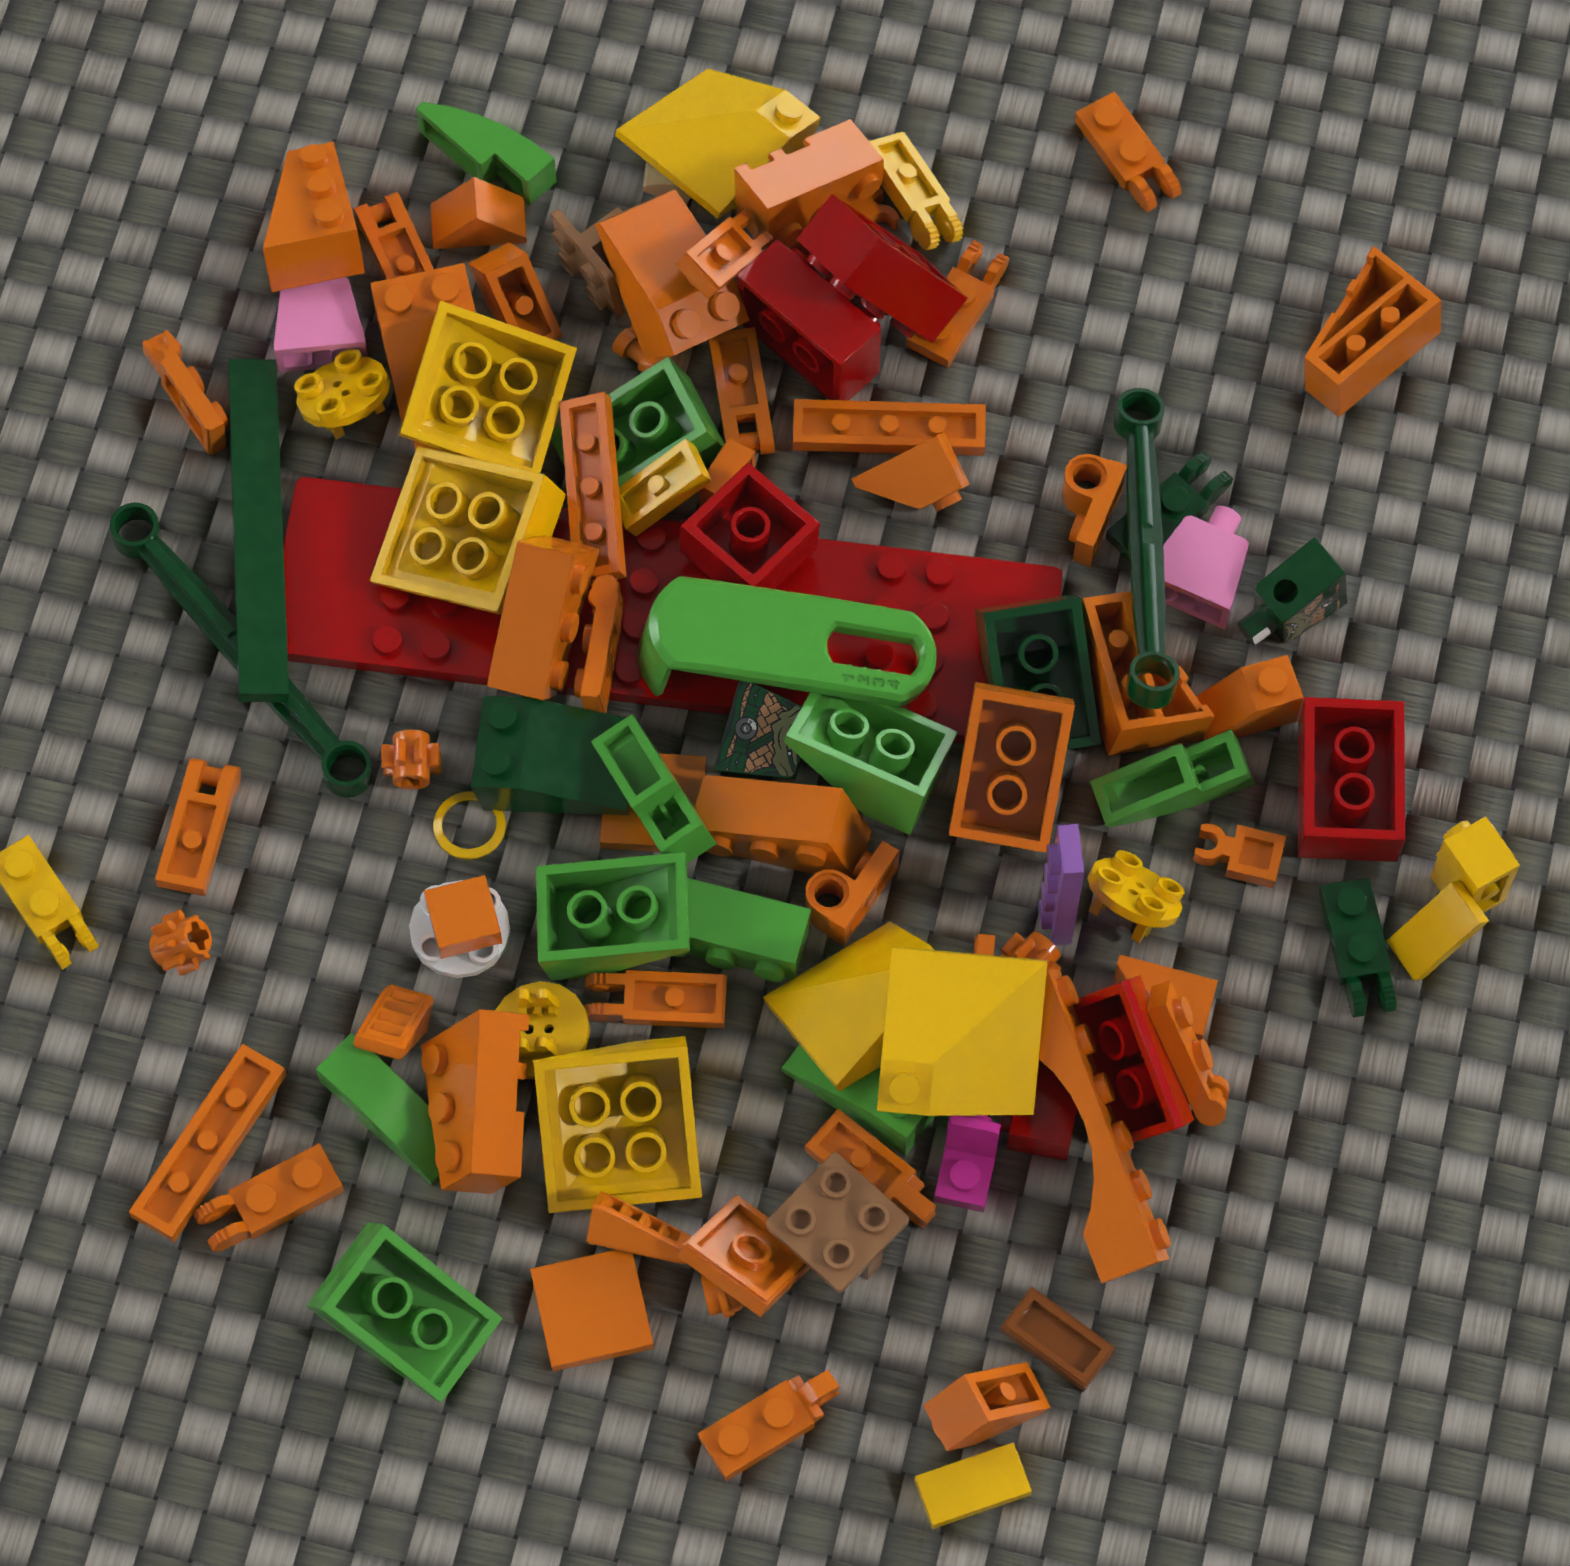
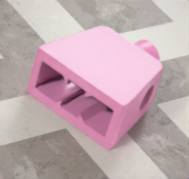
(316, 325)
(1205, 565)

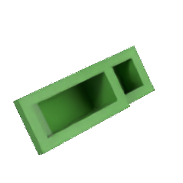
(488, 149)
(1173, 780)
(652, 790)
(382, 1104)

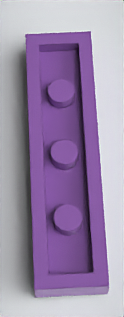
(1062, 885)

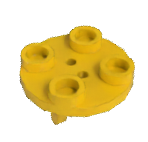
(342, 391)
(1134, 893)
(548, 1007)

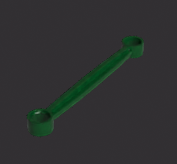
(1146, 549)
(220, 628)

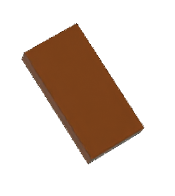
(1057, 1339)

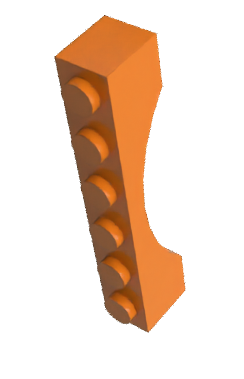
(1120, 1221)

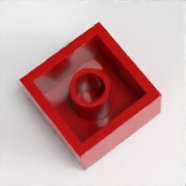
(749, 532)

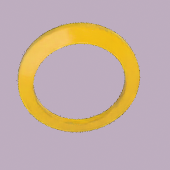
(462, 853)

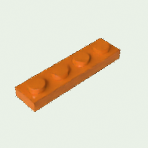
(886, 426)
(593, 480)
(208, 1143)

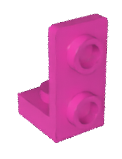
(967, 1162)

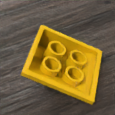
(712, 128)
(487, 390)
(461, 528)
(841, 1005)
(961, 1033)
(618, 1124)

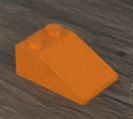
(659, 299)
(405, 317)

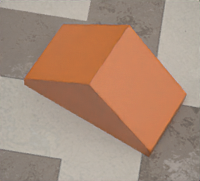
(478, 216)

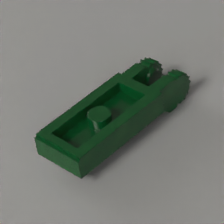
(1177, 500)
(1357, 942)

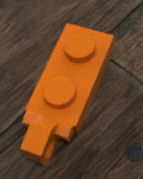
(187, 391)
(875, 1162)
(767, 1423)

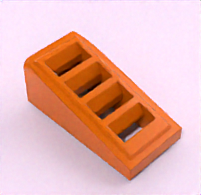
(395, 1022)
(632, 1230)

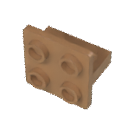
(586, 256)
(838, 1223)

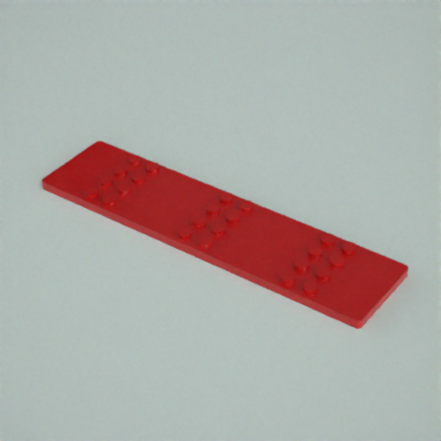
(353, 624)

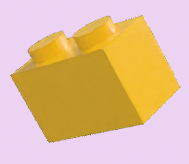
(1479, 860)

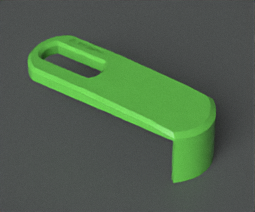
(777, 640)

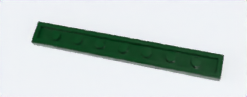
(257, 531)

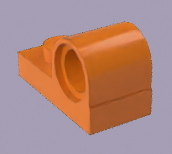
(1092, 506)
(856, 895)

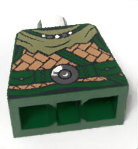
(1296, 595)
(757, 734)

